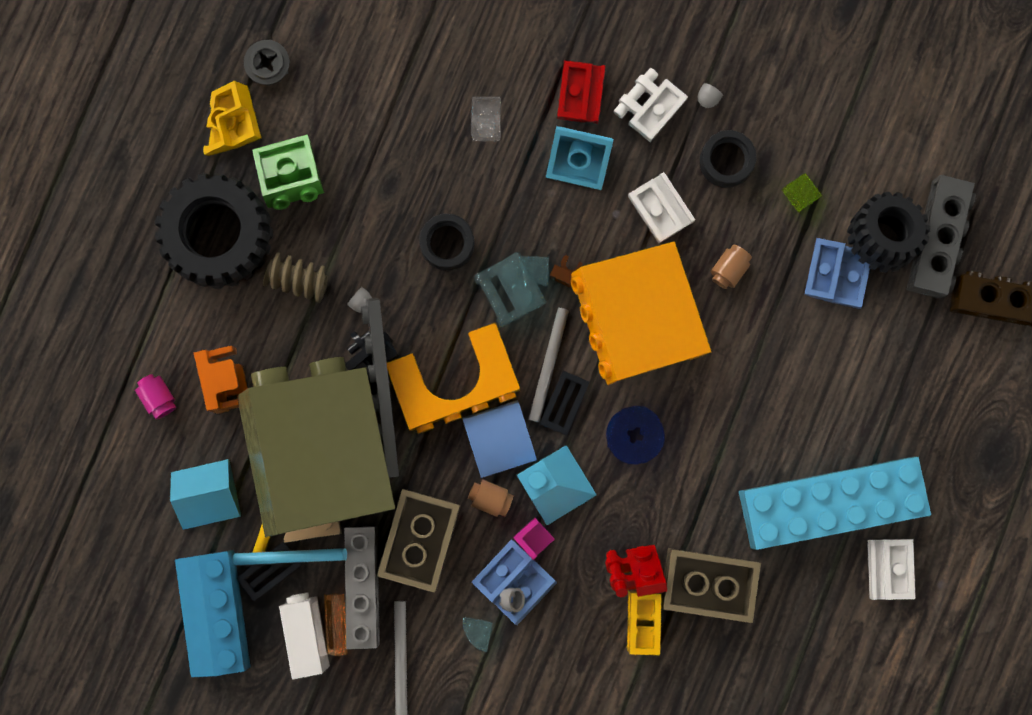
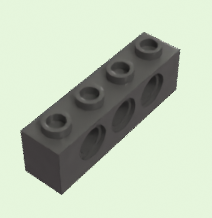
(961, 197)

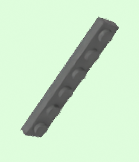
(379, 375)

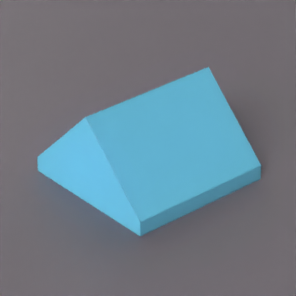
(579, 157)
(204, 494)

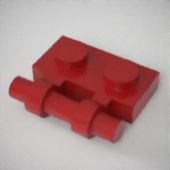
(645, 571)

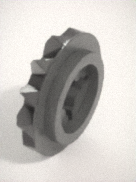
(270, 50)

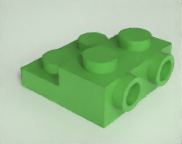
(288, 172)

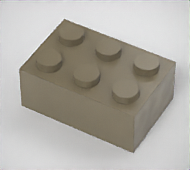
(419, 540)
(710, 585)

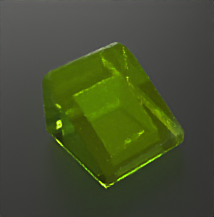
(801, 192)

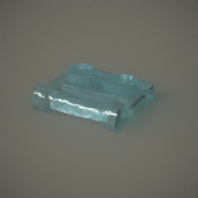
(518, 285)

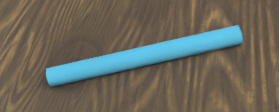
(290, 556)

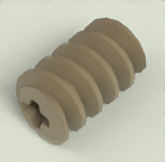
(296, 277)

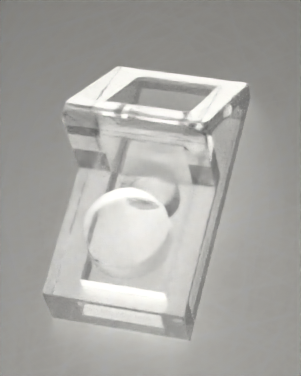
(486, 119)

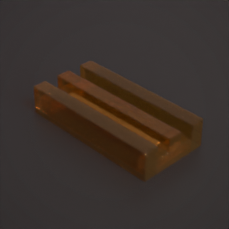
(335, 624)

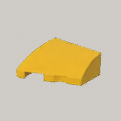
(231, 119)

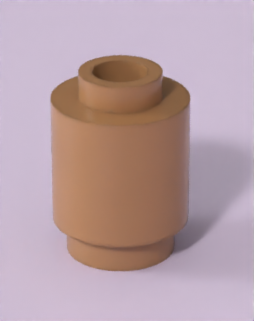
(731, 267)
(490, 498)

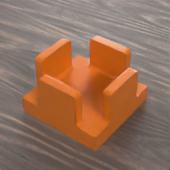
(220, 378)

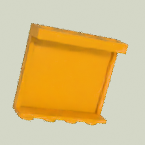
(639, 312)

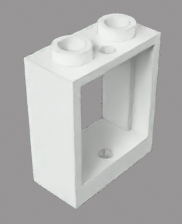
(304, 636)

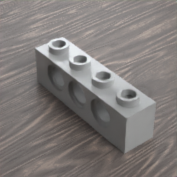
(362, 587)

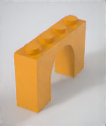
(423, 408)

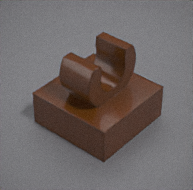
(563, 274)

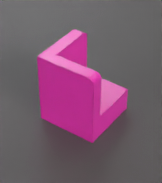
(533, 538)

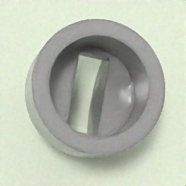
(709, 96)
(358, 300)
(518, 599)

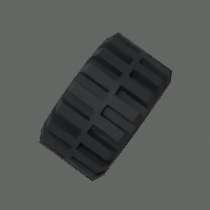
(902, 218)

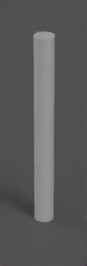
(548, 365)
(400, 658)

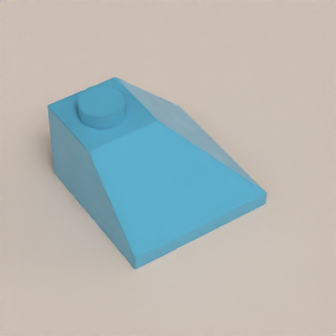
(556, 485)

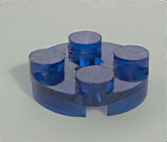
(650, 429)

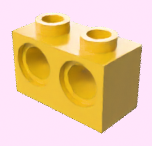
(644, 624)

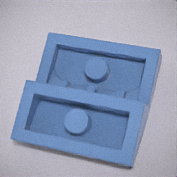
(837, 274)
(499, 439)
(514, 569)

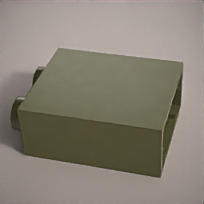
(314, 447)

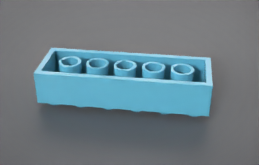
(834, 503)

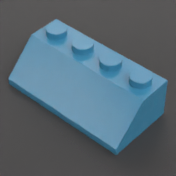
(212, 614)

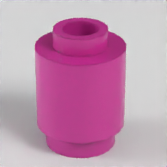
(155, 396)

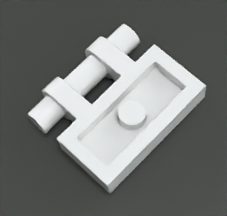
(658, 108)

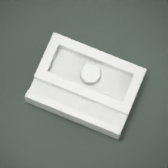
(661, 207)
(891, 569)

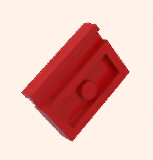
(581, 92)

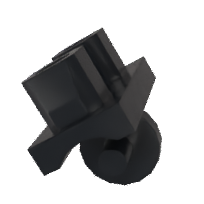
(361, 359)

